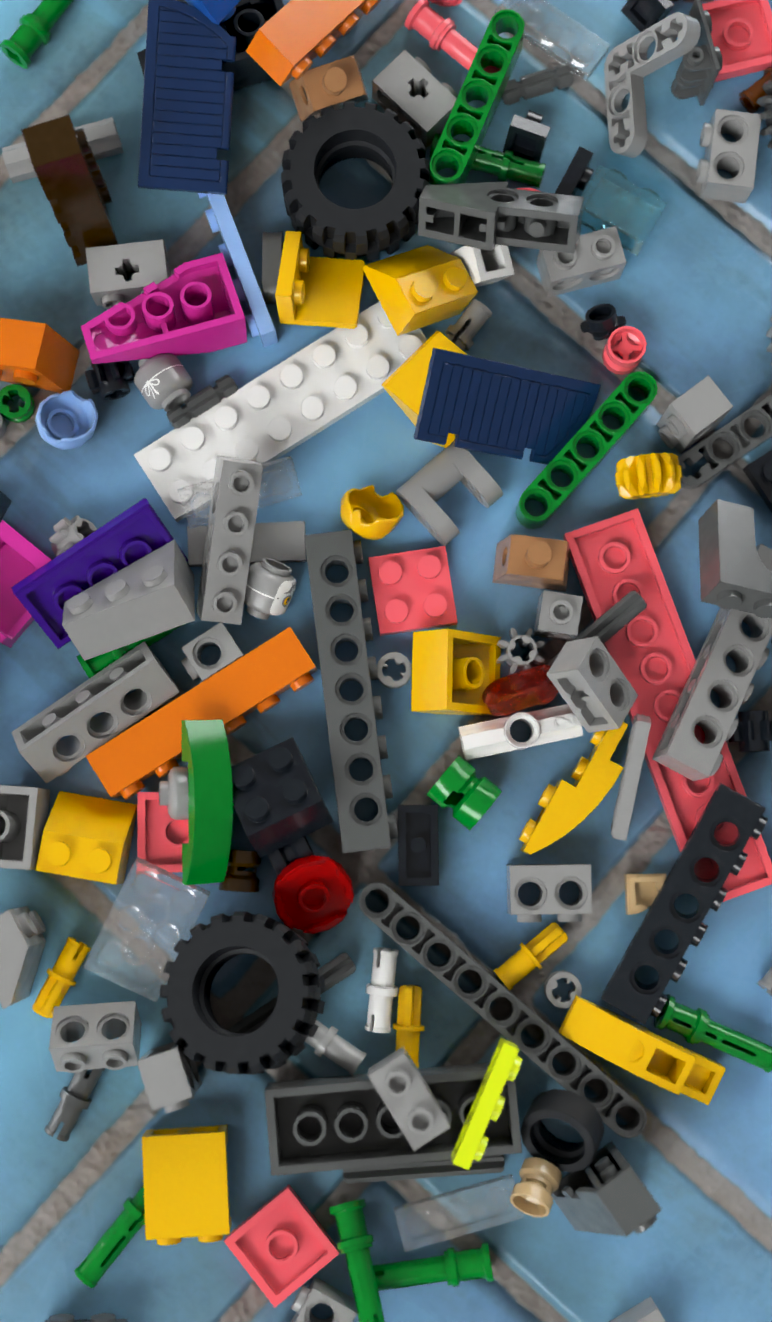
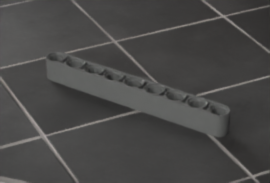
(520, 1015)

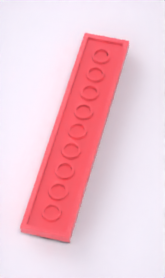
(657, 662)

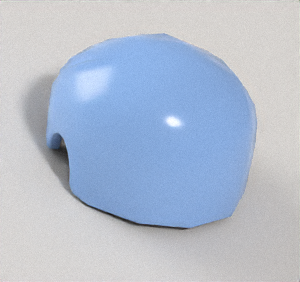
(66, 420)

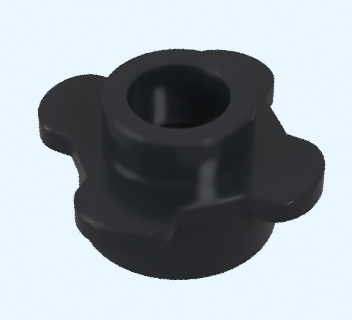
(602, 321)

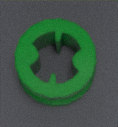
(26, 412)

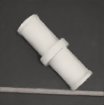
(381, 990)

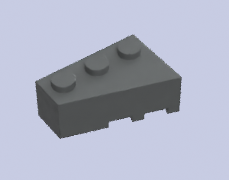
(606, 1197)

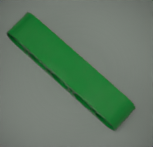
(478, 86)
(595, 434)

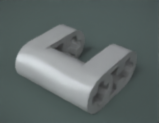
(436, 479)

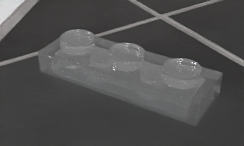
(559, 35)
(277, 485)
(456, 1213)

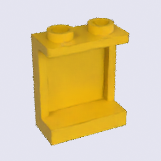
(186, 1184)

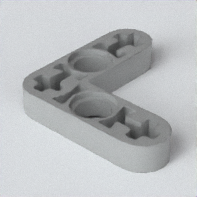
(629, 127)

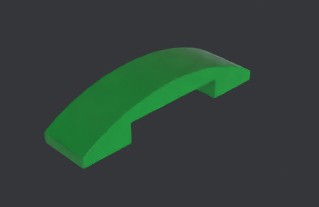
(209, 801)

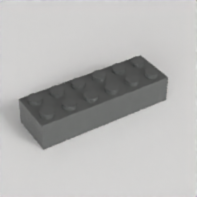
(348, 1126)

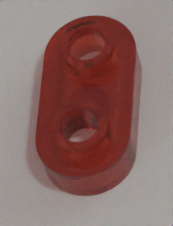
(519, 691)

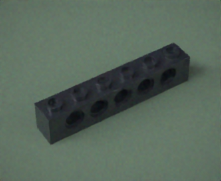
(623, 987)

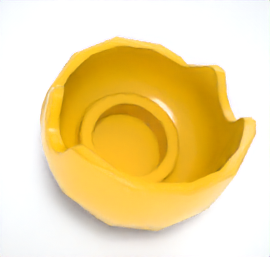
(369, 513)

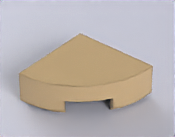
(641, 891)

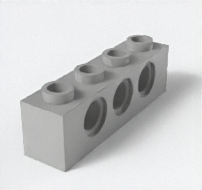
(229, 540)
(73, 714)

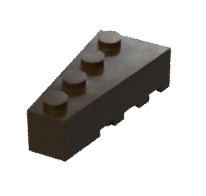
(71, 184)

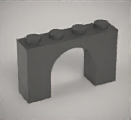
(730, 561)

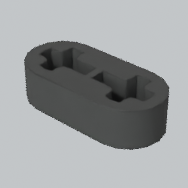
(271, 258)

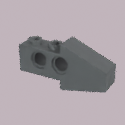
(495, 214)

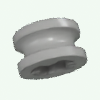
(399, 659)
(551, 983)

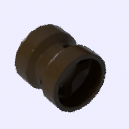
(245, 879)

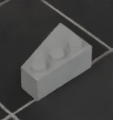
(132, 603)

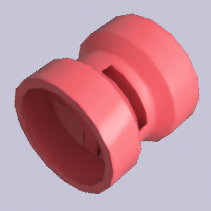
(625, 341)

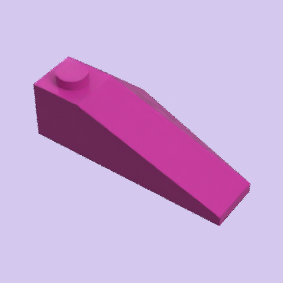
(180, 316)

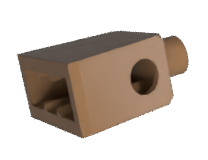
(327, 86)
(532, 562)

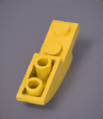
(570, 804)
(641, 1051)

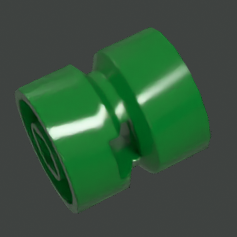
(464, 792)

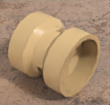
(536, 1186)

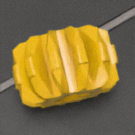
(648, 475)

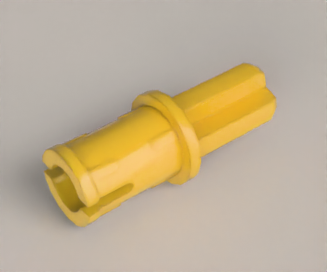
(531, 955)
(60, 977)
(409, 1020)

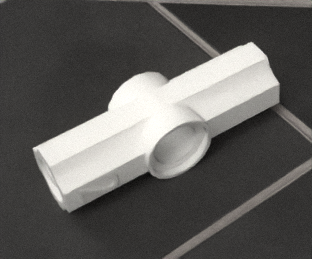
(494, 735)

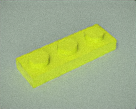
(486, 1105)

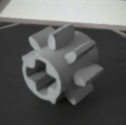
(70, 533)
(523, 641)

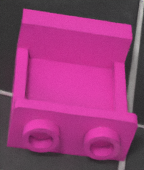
(17, 561)

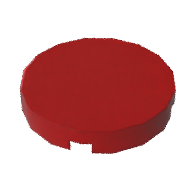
(313, 894)

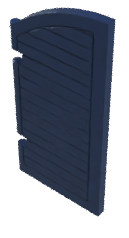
(185, 101)
(501, 407)

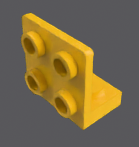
(317, 288)

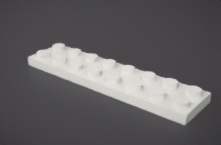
(282, 405)

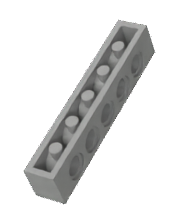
(678, 744)

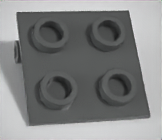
(701, 64)

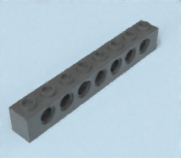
(322, 553)

